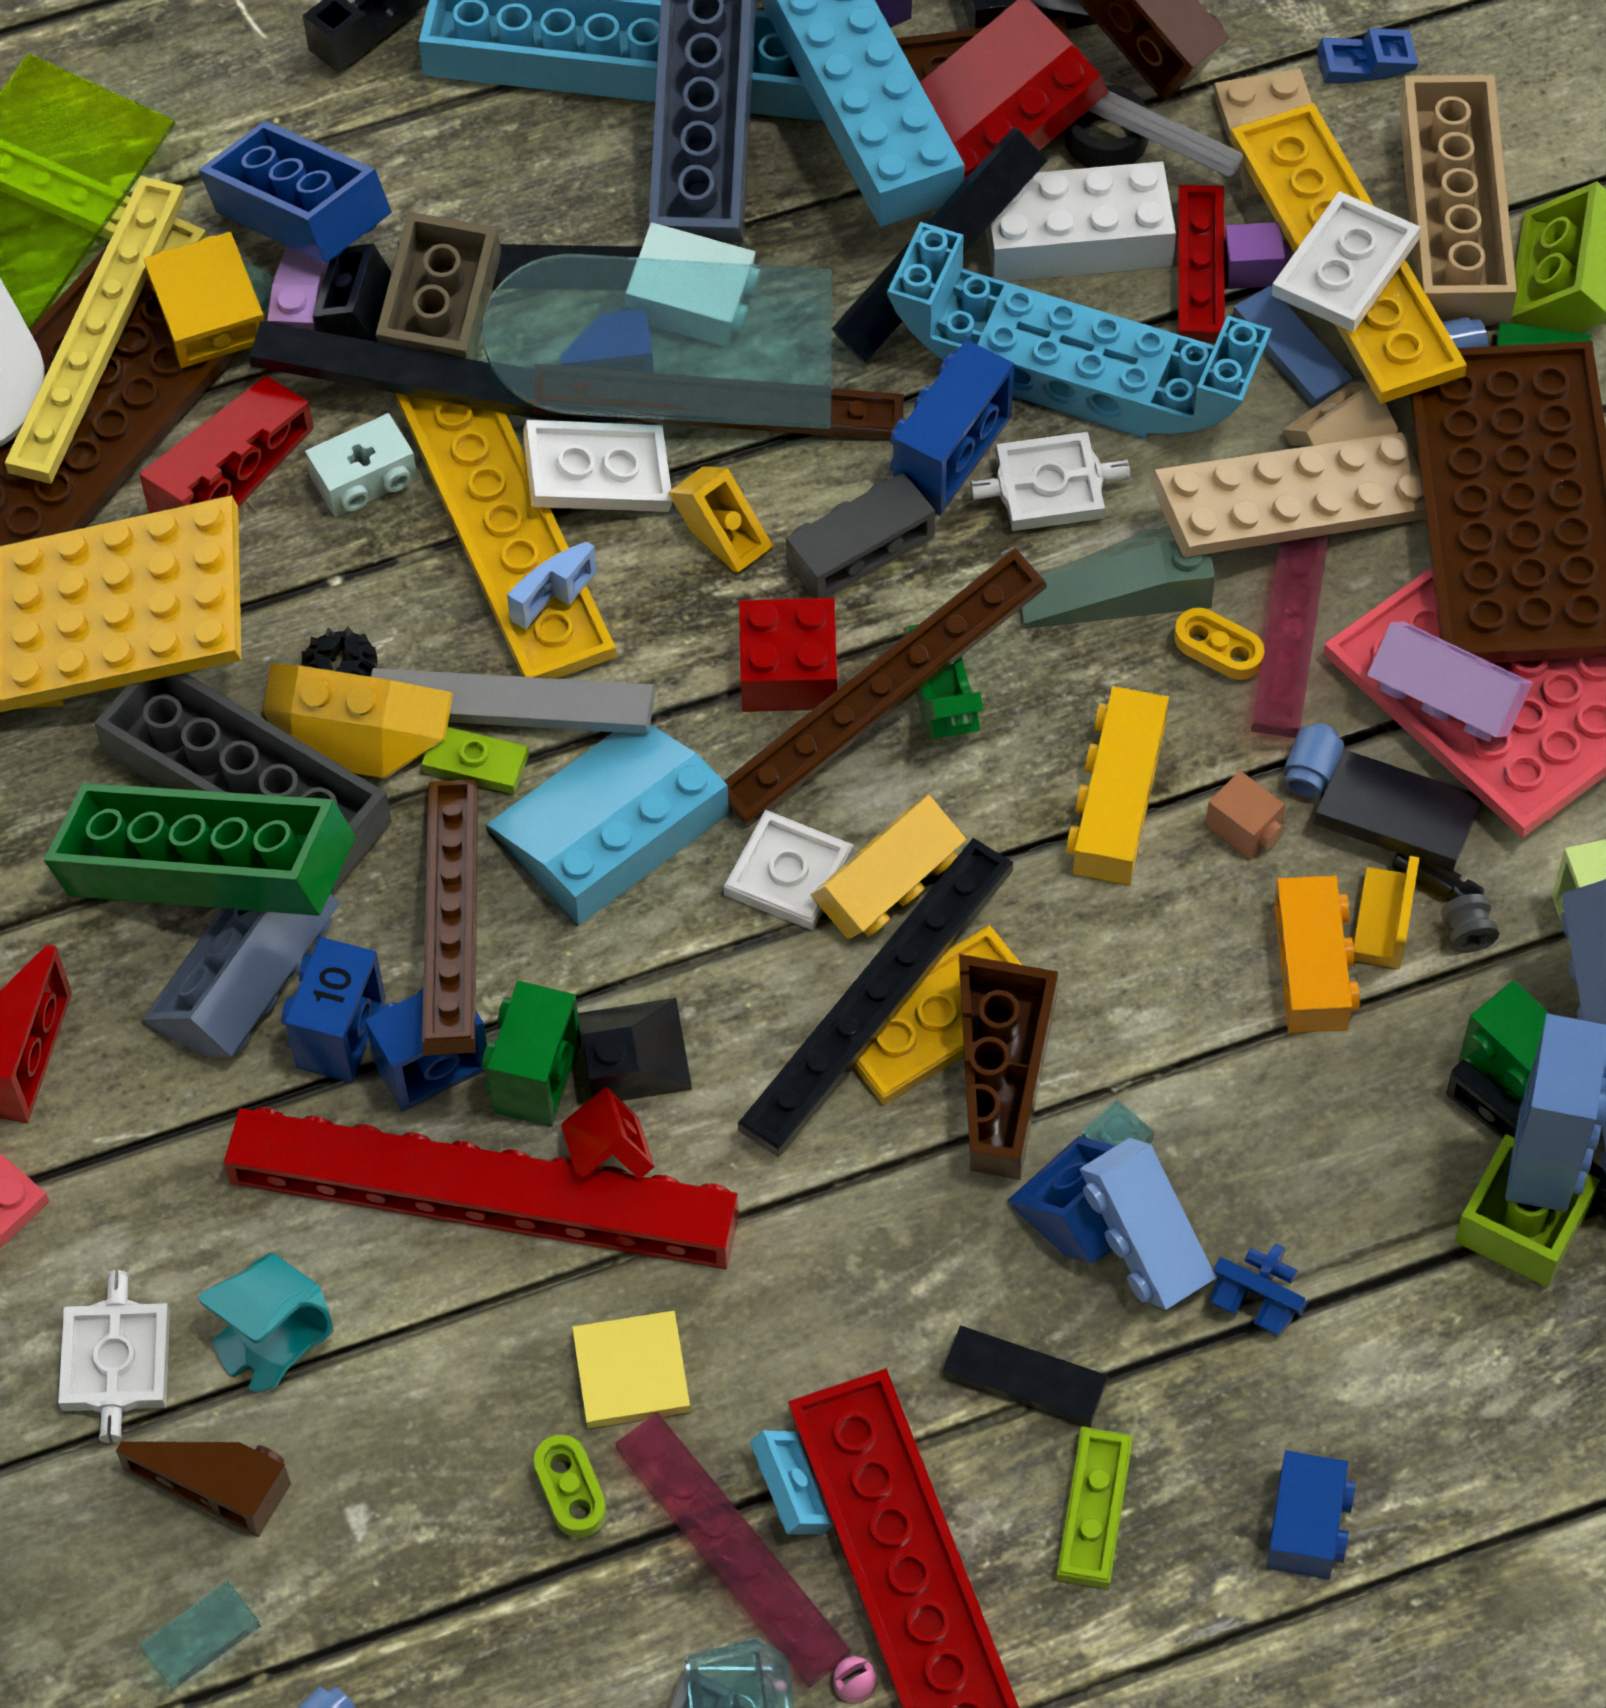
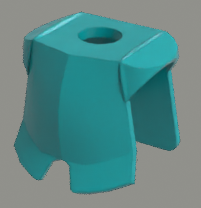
(271, 1319)

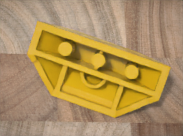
(357, 719)

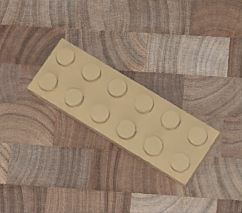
(1290, 494)

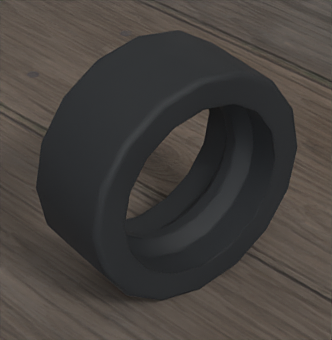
(1100, 153)

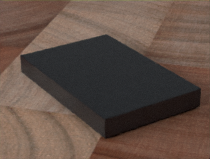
(1398, 810)

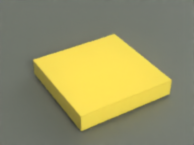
(631, 1369)

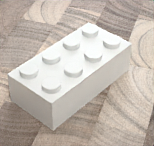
(1085, 224)

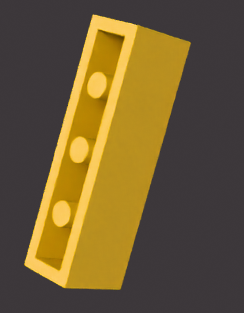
(1119, 785)

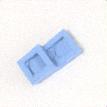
(557, 577)

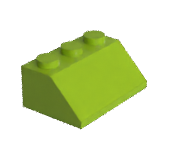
(1563, 263)

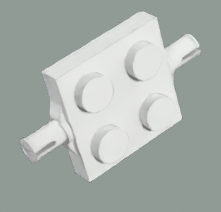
(1050, 481)
(114, 1357)

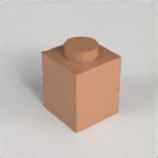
(1246, 815)

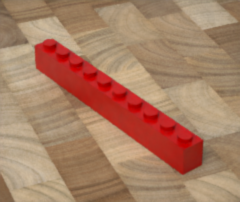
(482, 1187)

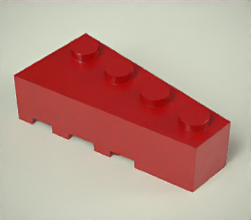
(230, 450)

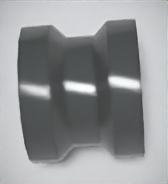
(1470, 923)

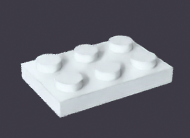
(1346, 261)
(597, 466)

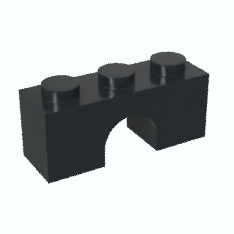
(345, 30)

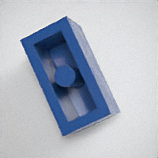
(1308, 1515)

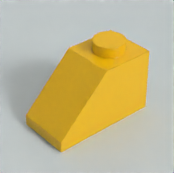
(721, 516)

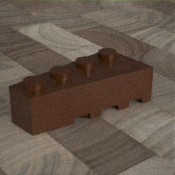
(1005, 1042)

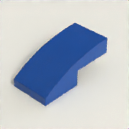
(1376, 57)

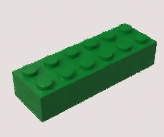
(201, 848)

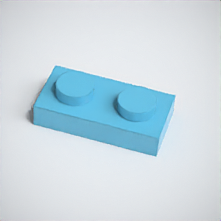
(791, 1482)

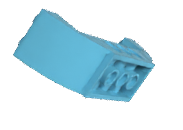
(1073, 353)

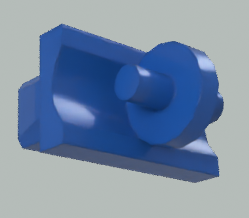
(1279, 1302)

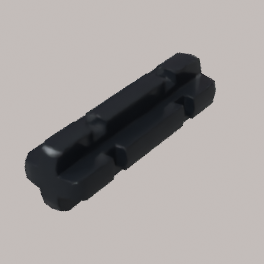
(1438, 880)

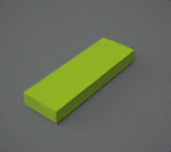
(1094, 1508)

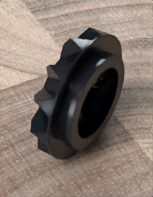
(358, 650)

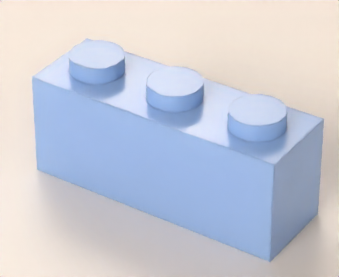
(1146, 1224)

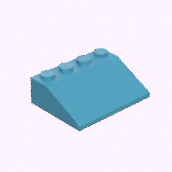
(611, 818)

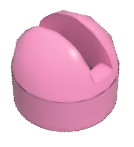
(861, 1686)

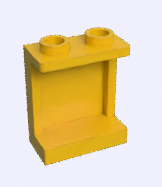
(205, 298)

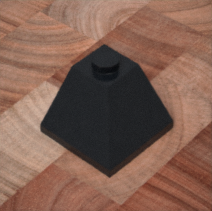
(635, 1049)

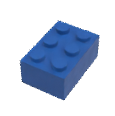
(954, 423)

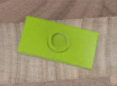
(468, 755)

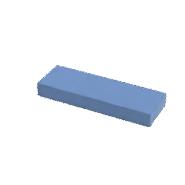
(1294, 347)

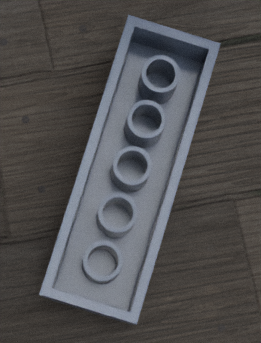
(703, 117)

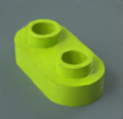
(572, 1488)

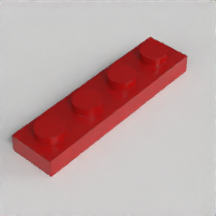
(1201, 262)

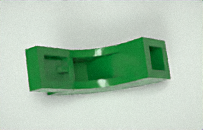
(948, 701)

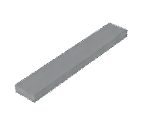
(538, 700)

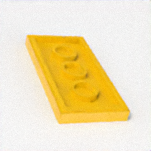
(928, 1027)

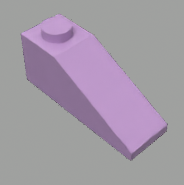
(296, 290)

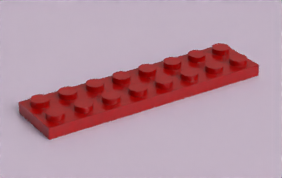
(899, 1547)

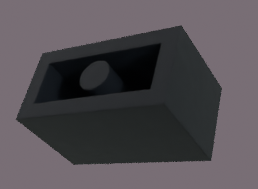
(353, 293)

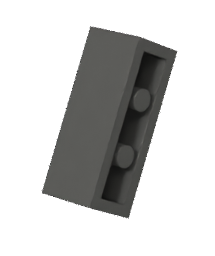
(860, 536)

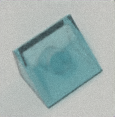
(740, 1677)

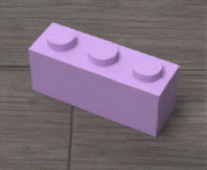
(1448, 681)

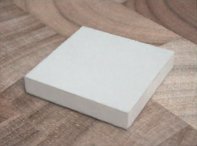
(784, 867)

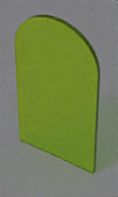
(63, 173)

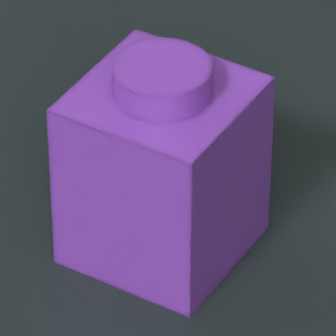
(1254, 254)

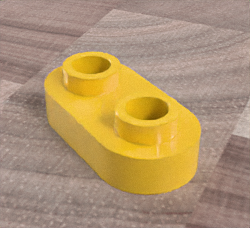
(1221, 643)

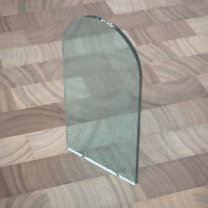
(665, 339)

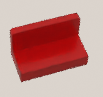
(606, 1129)

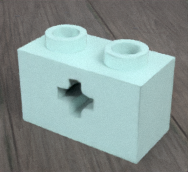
(361, 465)

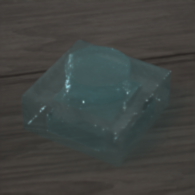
(1117, 1125)

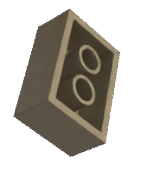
(440, 286)

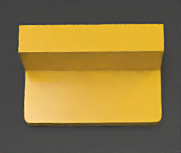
(1385, 915)

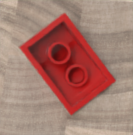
(29, 1026)

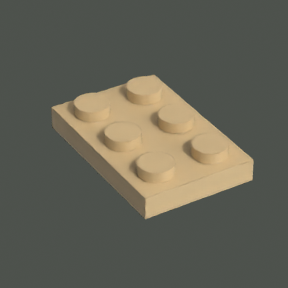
(1257, 98)

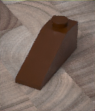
(215, 1476)

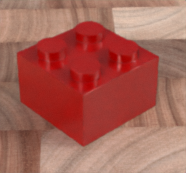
(787, 653)

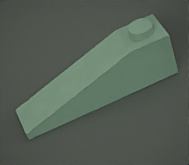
(1124, 581)

